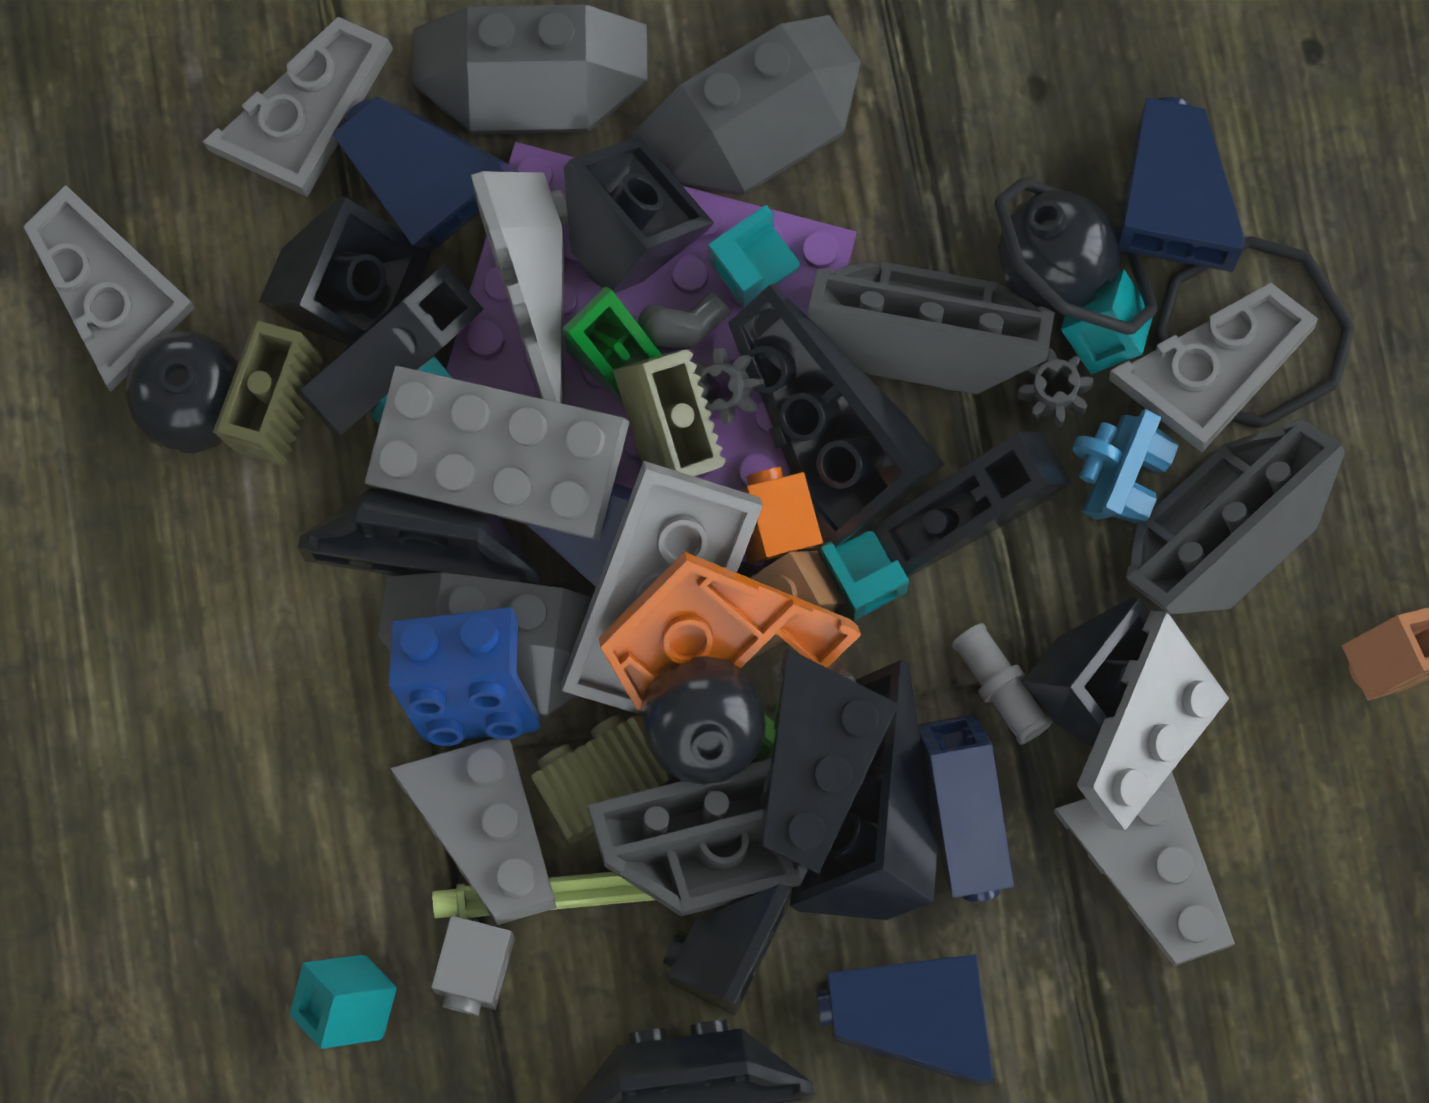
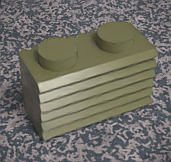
(263, 395)
(669, 413)
(600, 770)

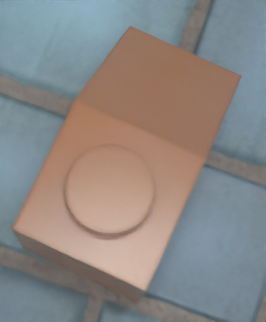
(1391, 655)

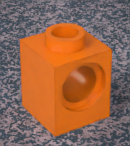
(786, 518)

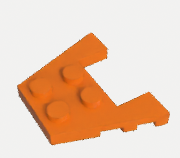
(716, 614)

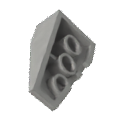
(529, 251)

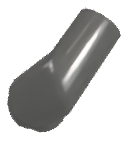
(682, 328)

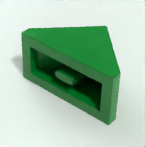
(606, 339)

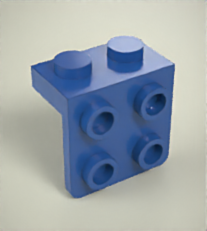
(461, 676)

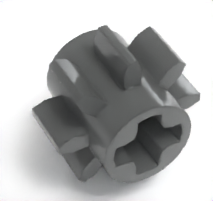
(739, 385)
(1061, 403)

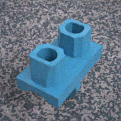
(1115, 461)

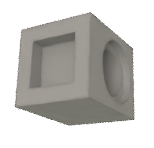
(472, 965)

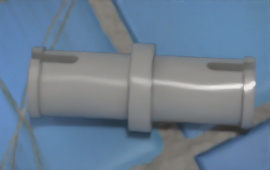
(1001, 683)

